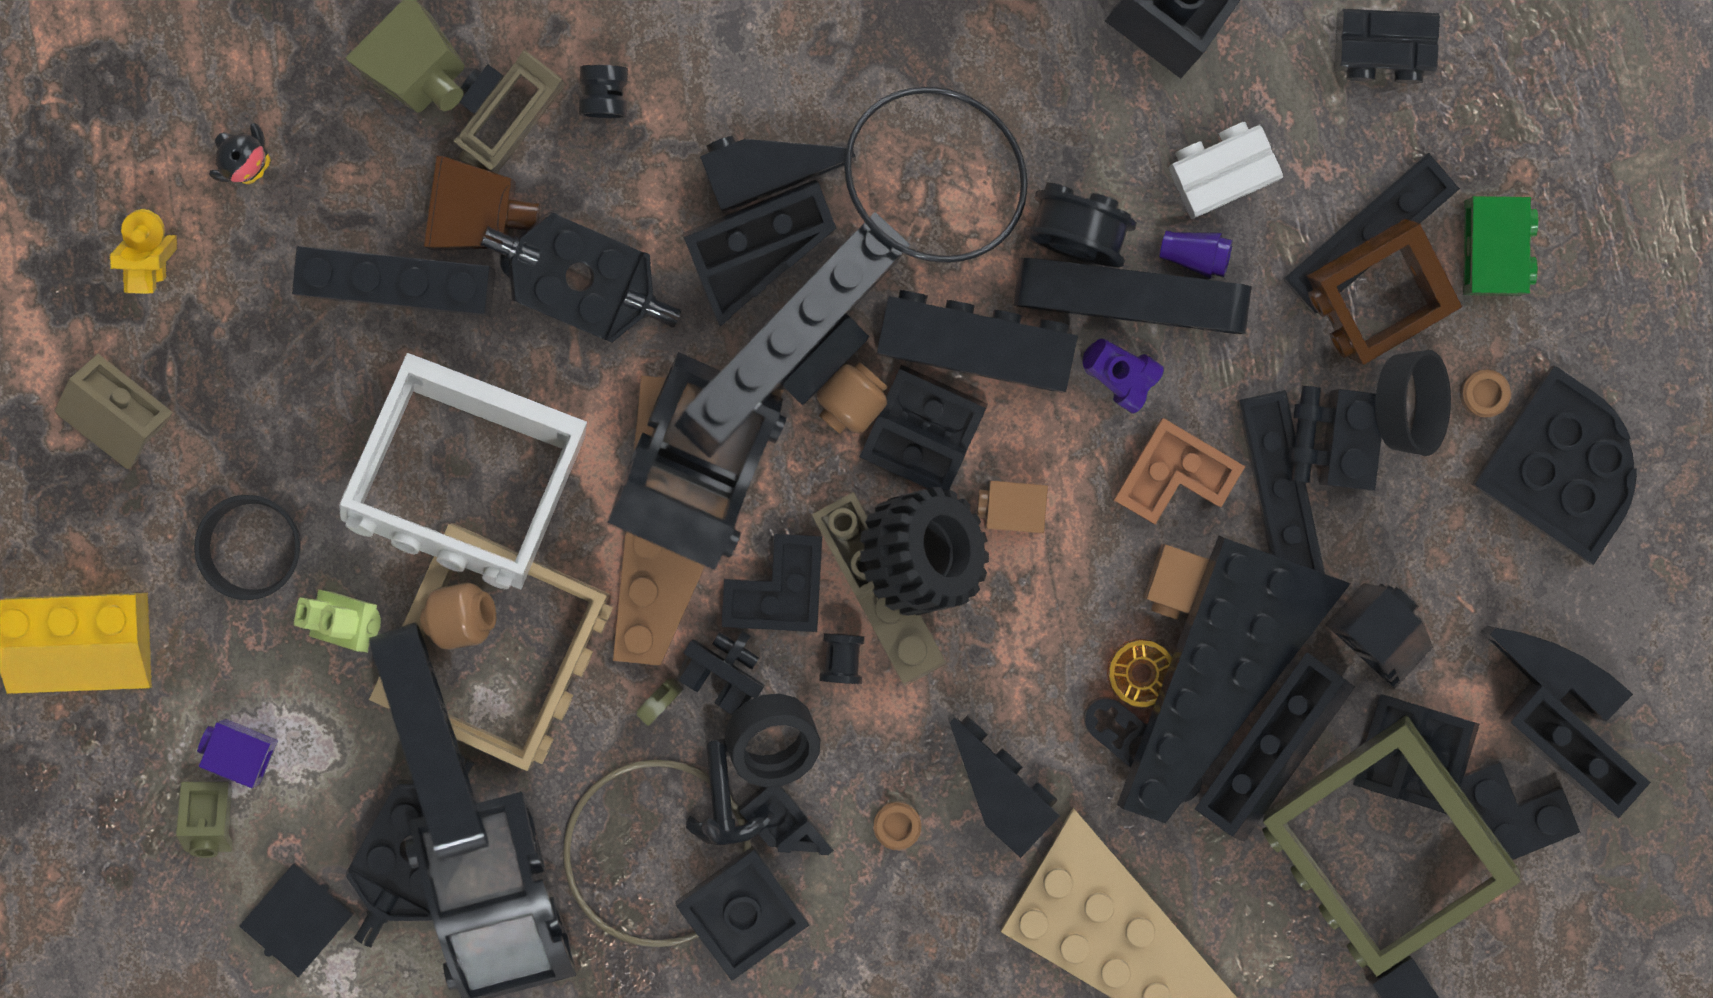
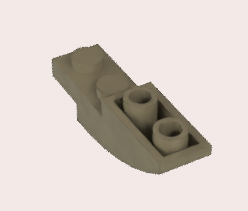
(902, 636)

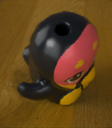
(249, 149)

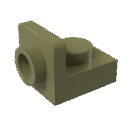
(204, 818)

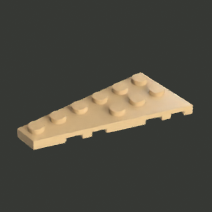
(1104, 926)

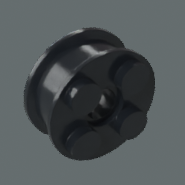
(1079, 226)

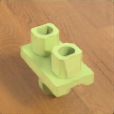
(339, 619)

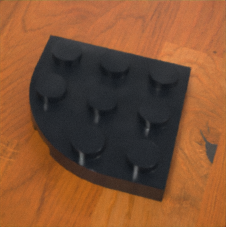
(1564, 466)

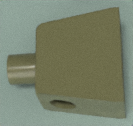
(411, 59)

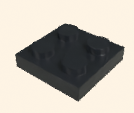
(742, 913)

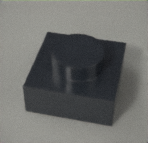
(479, 87)

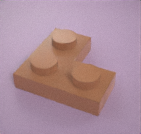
(1175, 459)

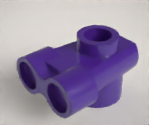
(1122, 373)

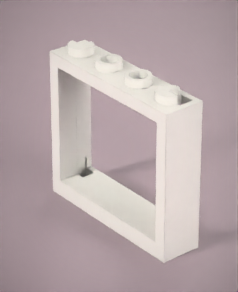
(485, 402)

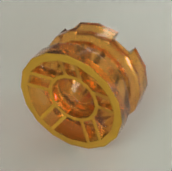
(1125, 659)

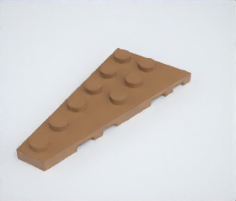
(653, 579)

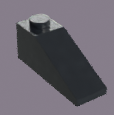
(758, 168)

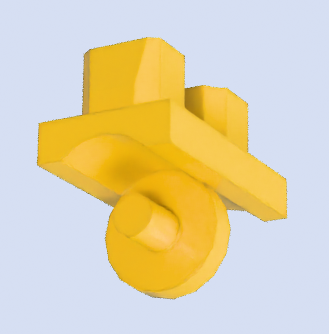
(143, 251)

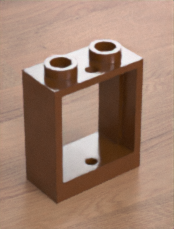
(1426, 270)

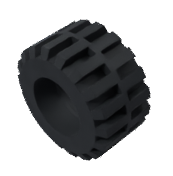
(924, 551)

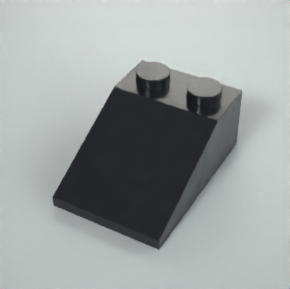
(1171, 30)

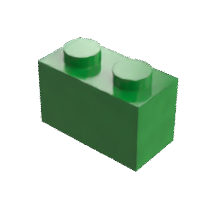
(1499, 246)

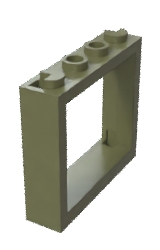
(1453, 801)

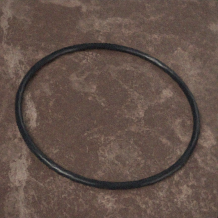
(890, 241)

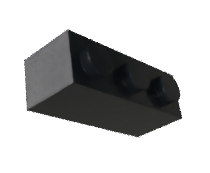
(1574, 750)

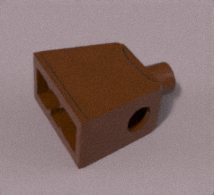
(470, 200)

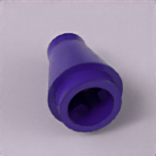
(1198, 251)

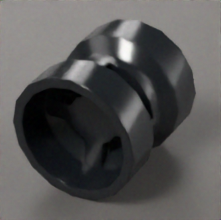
(603, 91)

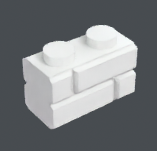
(1225, 170)

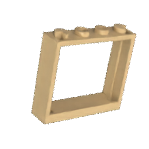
(574, 662)

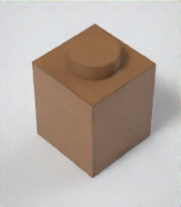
(1013, 506)
(1174, 581)

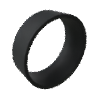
(1432, 402)
(203, 552)

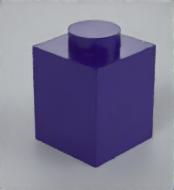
(236, 752)

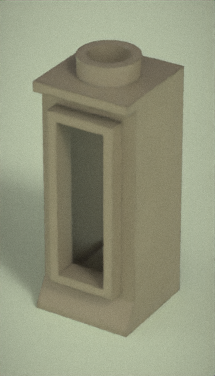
(549, 86)

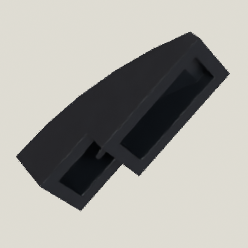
(1561, 671)

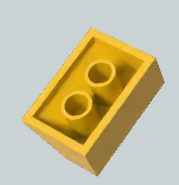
(75, 643)

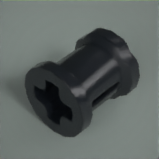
(842, 658)

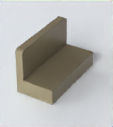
(111, 410)

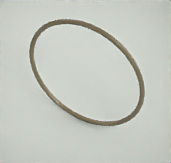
(567, 845)

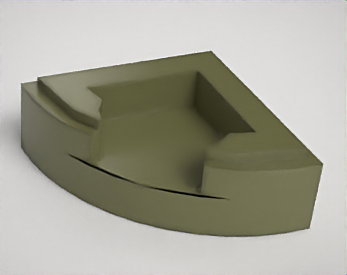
(659, 701)

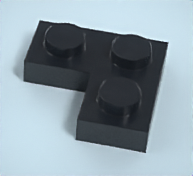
(788, 600)
(1521, 825)

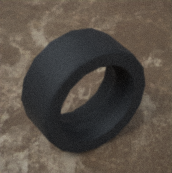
(762, 714)

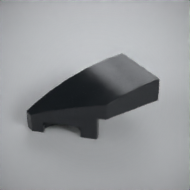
(789, 827)

